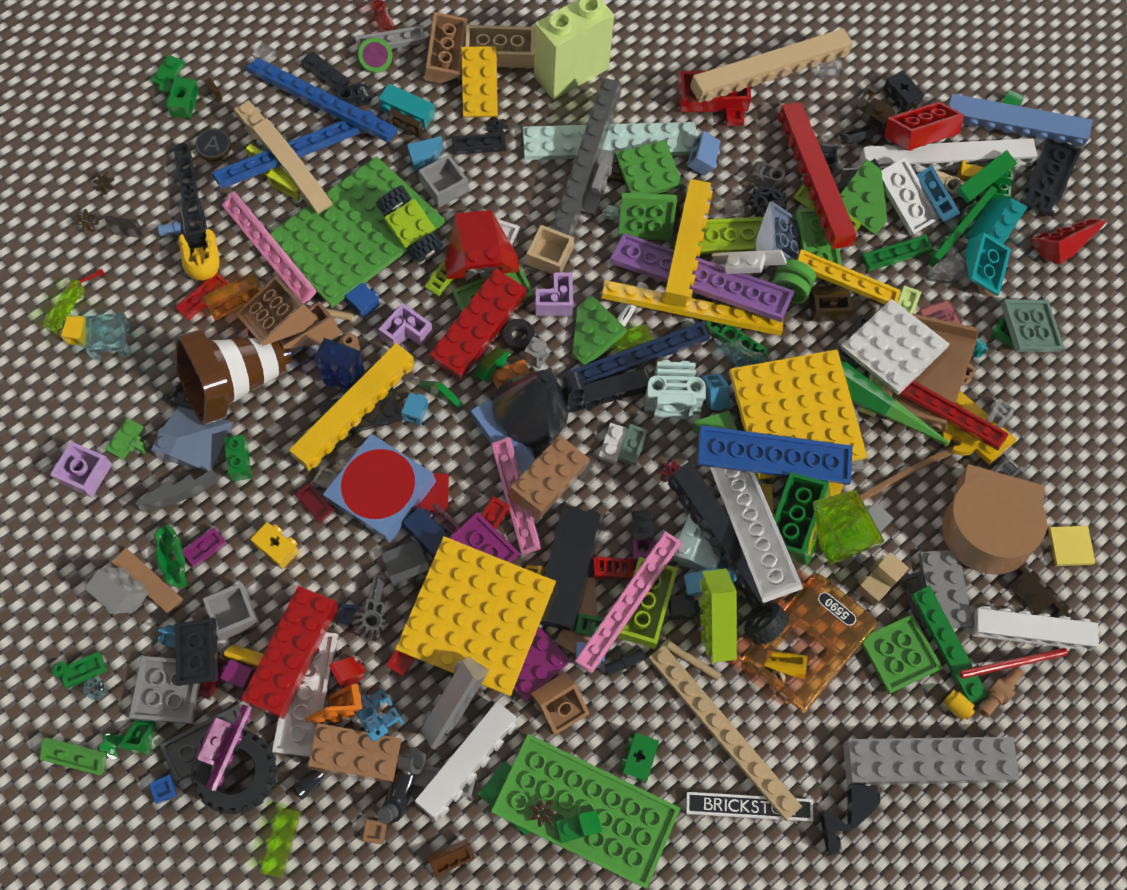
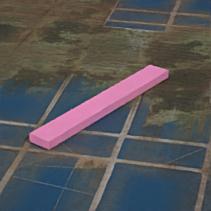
(269, 248)
(628, 602)

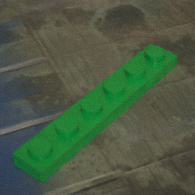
(937, 254)
(947, 643)

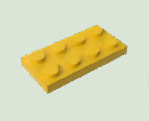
(479, 82)

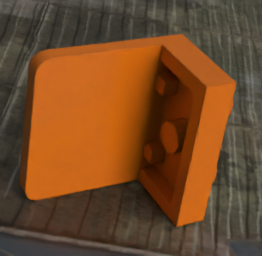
(341, 705)

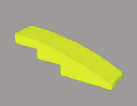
(277, 177)

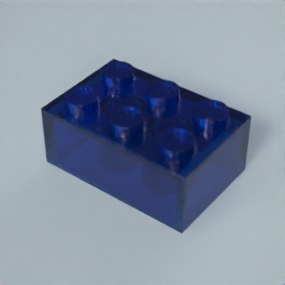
(339, 364)

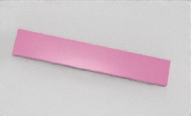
(509, 473)

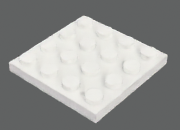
(894, 346)

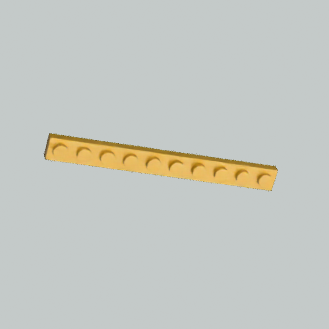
(694, 308)

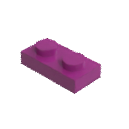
(204, 547)

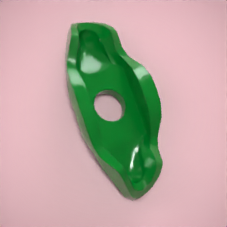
(168, 542)

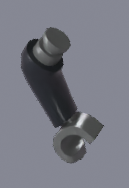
(400, 790)

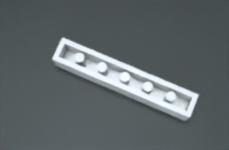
(1035, 629)
(466, 761)

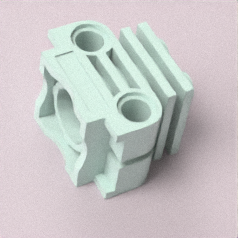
(675, 391)

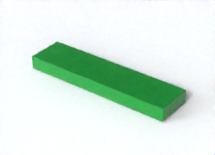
(986, 176)
(896, 253)

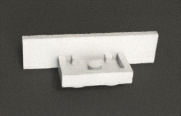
(748, 261)

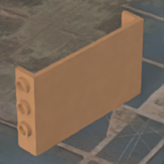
(946, 371)

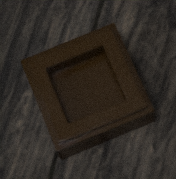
(213, 90)

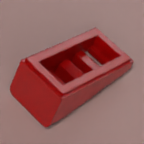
(599, 575)

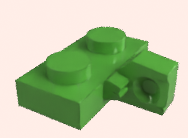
(127, 440)

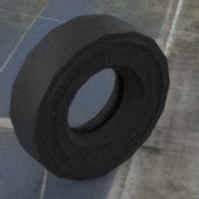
(517, 324)

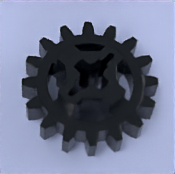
(763, 196)

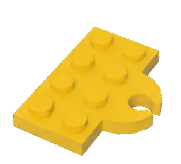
(969, 444)

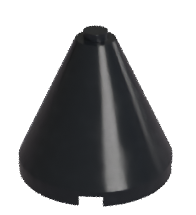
(531, 407)

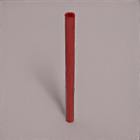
(1013, 663)

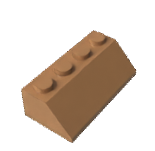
(445, 48)

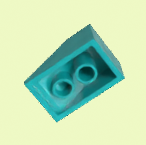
(987, 262)

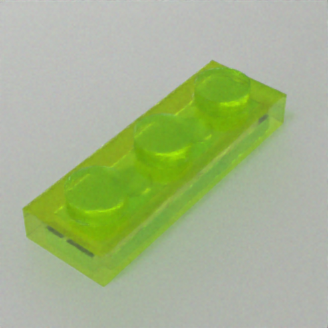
(64, 306)
(281, 842)

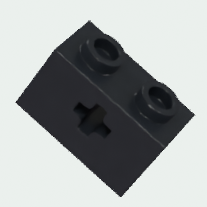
(903, 91)

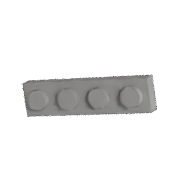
(397, 38)

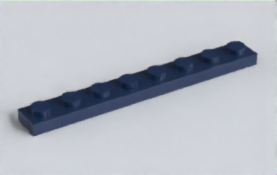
(643, 354)

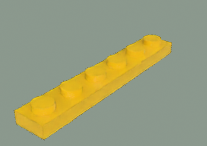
(849, 279)

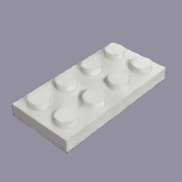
(908, 196)

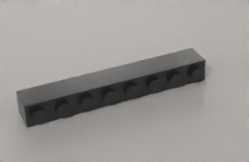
(715, 527)

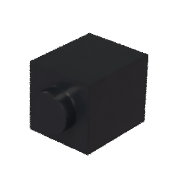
(682, 607)

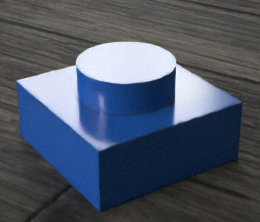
(163, 789)

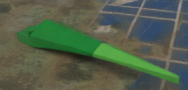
(870, 396)

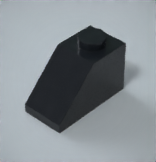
(861, 803)

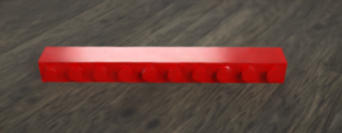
(816, 176)

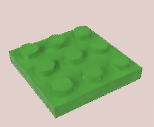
(649, 169)
(647, 216)
(900, 654)

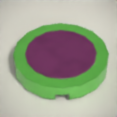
(375, 55)

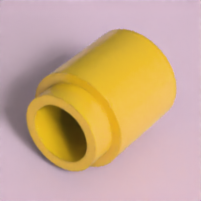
(959, 705)

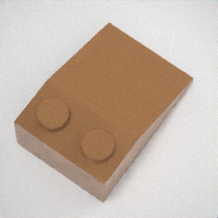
(322, 328)

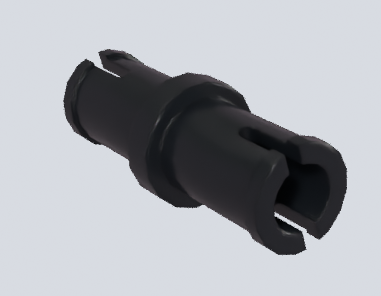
(625, 662)

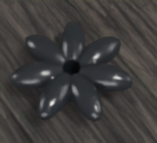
(496, 126)

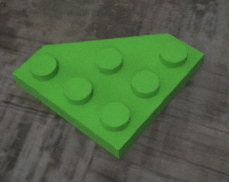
(866, 198)
(594, 330)

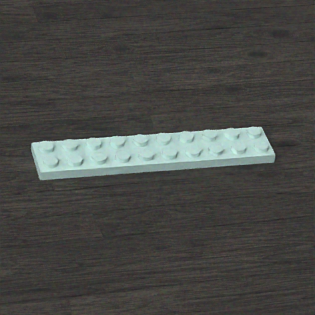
(564, 141)

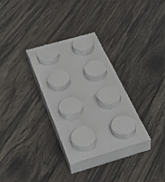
(947, 581)

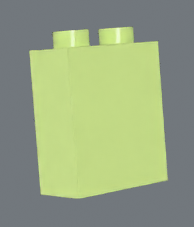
(572, 46)

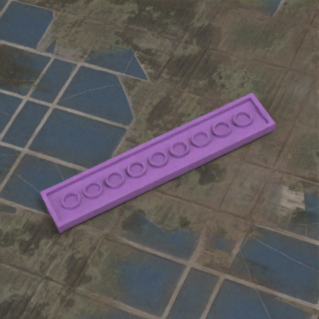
(710, 279)

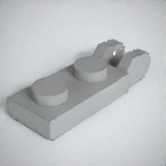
(1000, 413)

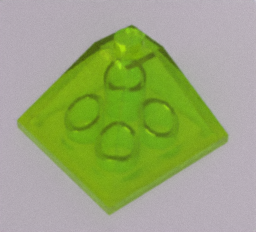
(844, 526)

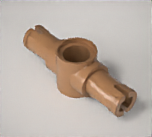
(1000, 692)

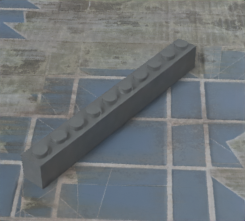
(587, 157)

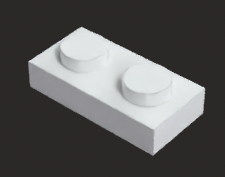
(613, 443)

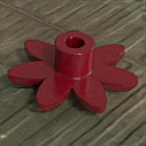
(669, 469)

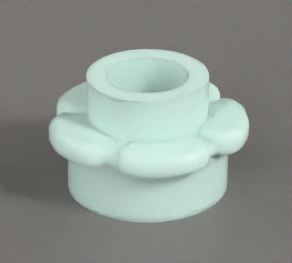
(611, 212)

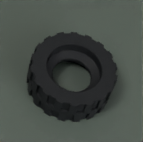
(766, 624)

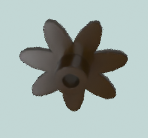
(104, 182)
(89, 218)
(547, 812)

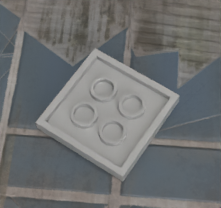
(158, 696)

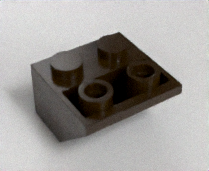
(830, 304)

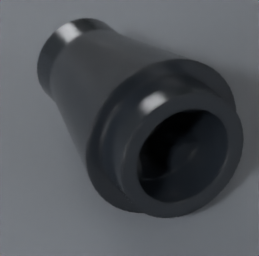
(306, 785)

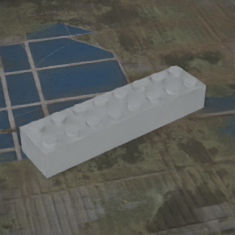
(930, 761)

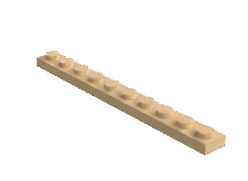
(725, 733)

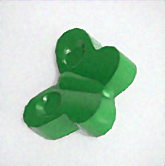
(109, 744)

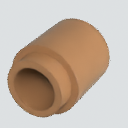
(350, 340)

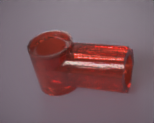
(381, 16)

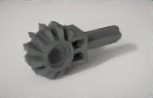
(372, 610)

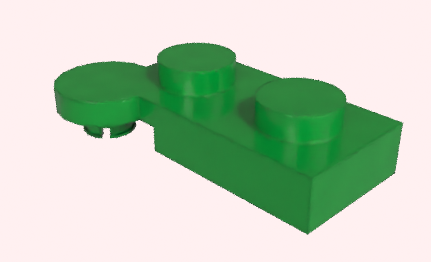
(167, 72)
(80, 670)

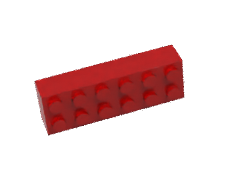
(478, 324)
(290, 652)

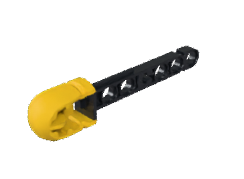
(194, 235)

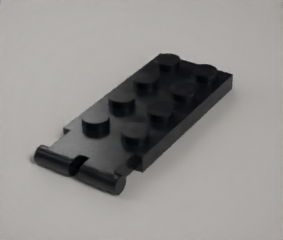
(1050, 176)

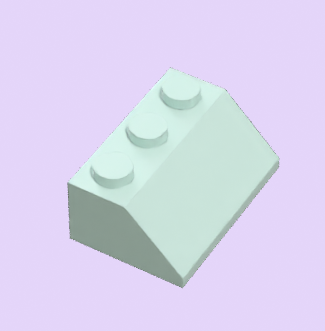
(695, 550)

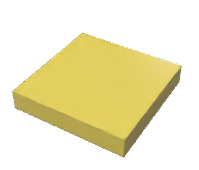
(1071, 546)

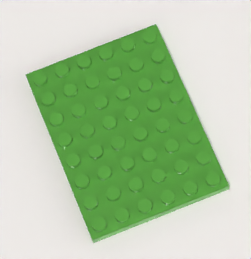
(349, 238)

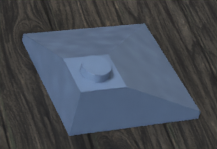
(779, 232)
(190, 443)

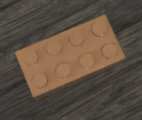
(548, 477)
(354, 754)

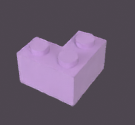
(556, 300)
(404, 324)

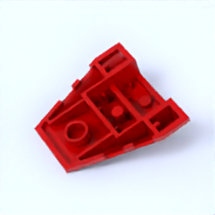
(478, 243)

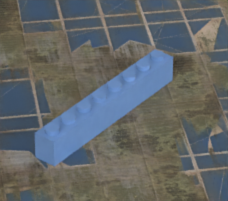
(1022, 120)

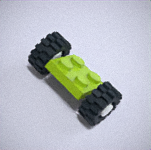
(409, 223)

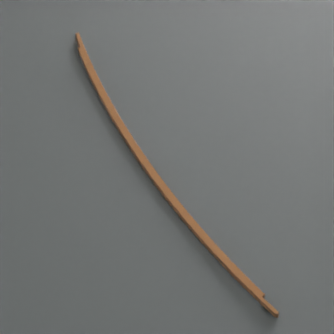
(878, 488)

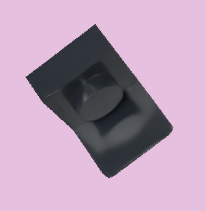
(830, 826)

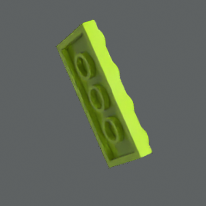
(730, 235)

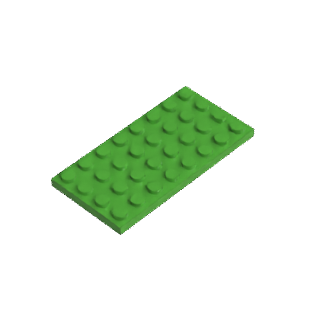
(631, 819)

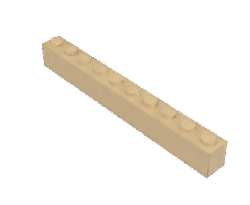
(771, 65)

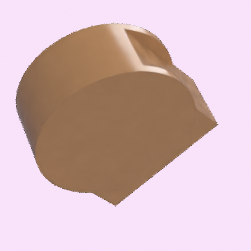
(994, 520)

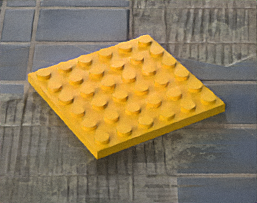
(799, 400)
(477, 611)

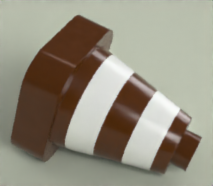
(224, 370)

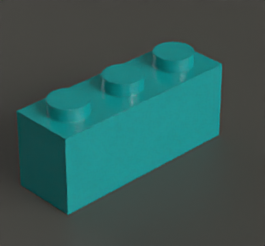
(407, 104)

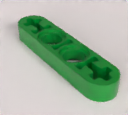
(737, 335)

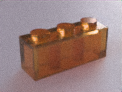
(231, 296)

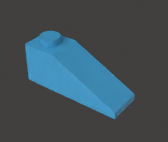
(938, 194)

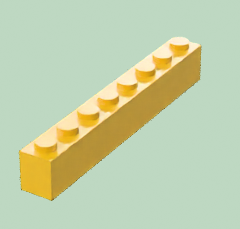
(687, 243)
(352, 407)

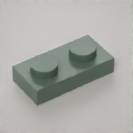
(632, 445)

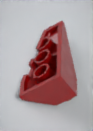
(1065, 241)

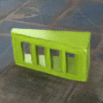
(434, 279)

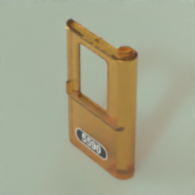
(829, 619)

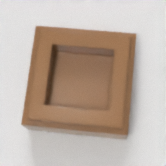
(374, 832)

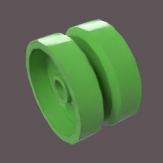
(797, 277)

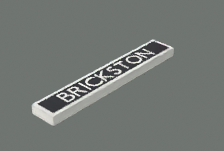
(742, 807)

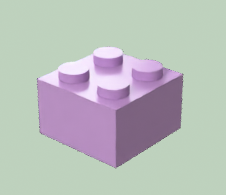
(81, 469)

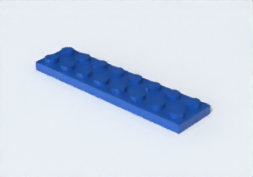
(774, 454)

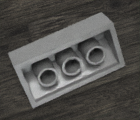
(453, 701)

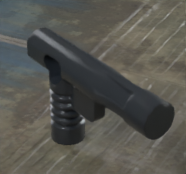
(179, 398)

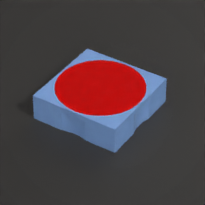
(380, 487)

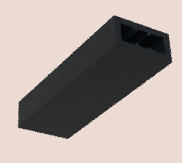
(570, 566)

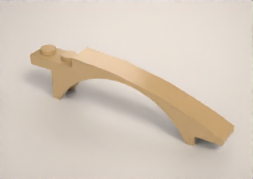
(263, 131)

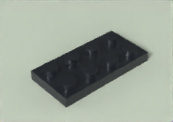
(384, 413)

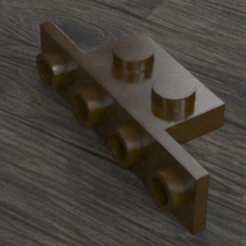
(1035, 593)

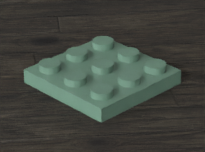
(1032, 326)

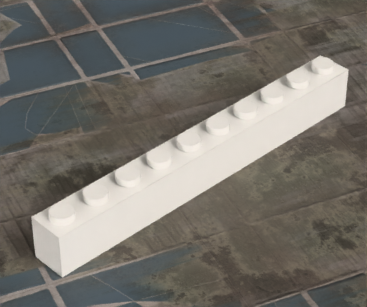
(950, 155)

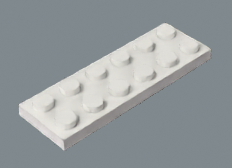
(292, 733)

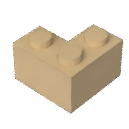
(884, 575)

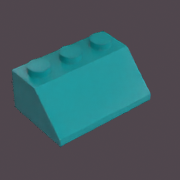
(998, 219)

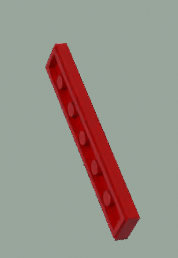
(955, 415)

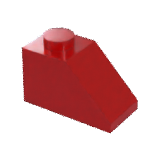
(347, 671)

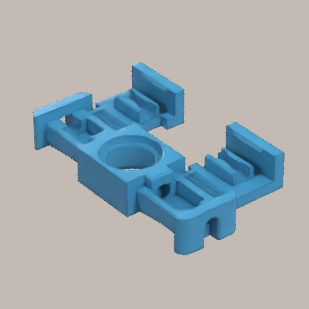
(375, 722)

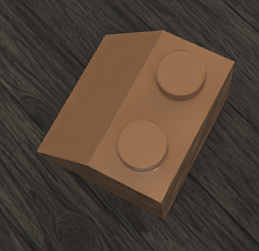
(560, 703)

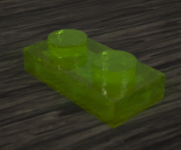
(632, 338)

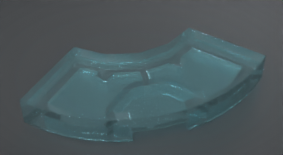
(741, 355)

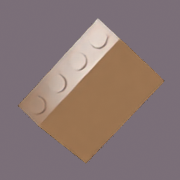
(275, 313)

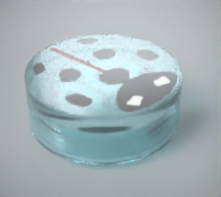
(95, 688)

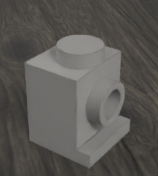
(536, 352)

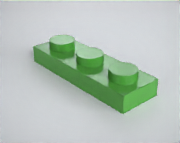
(73, 756)

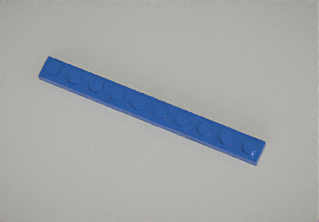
(322, 99)
(302, 146)

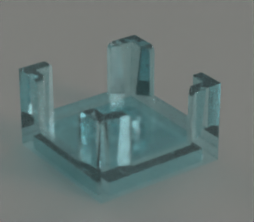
(107, 334)

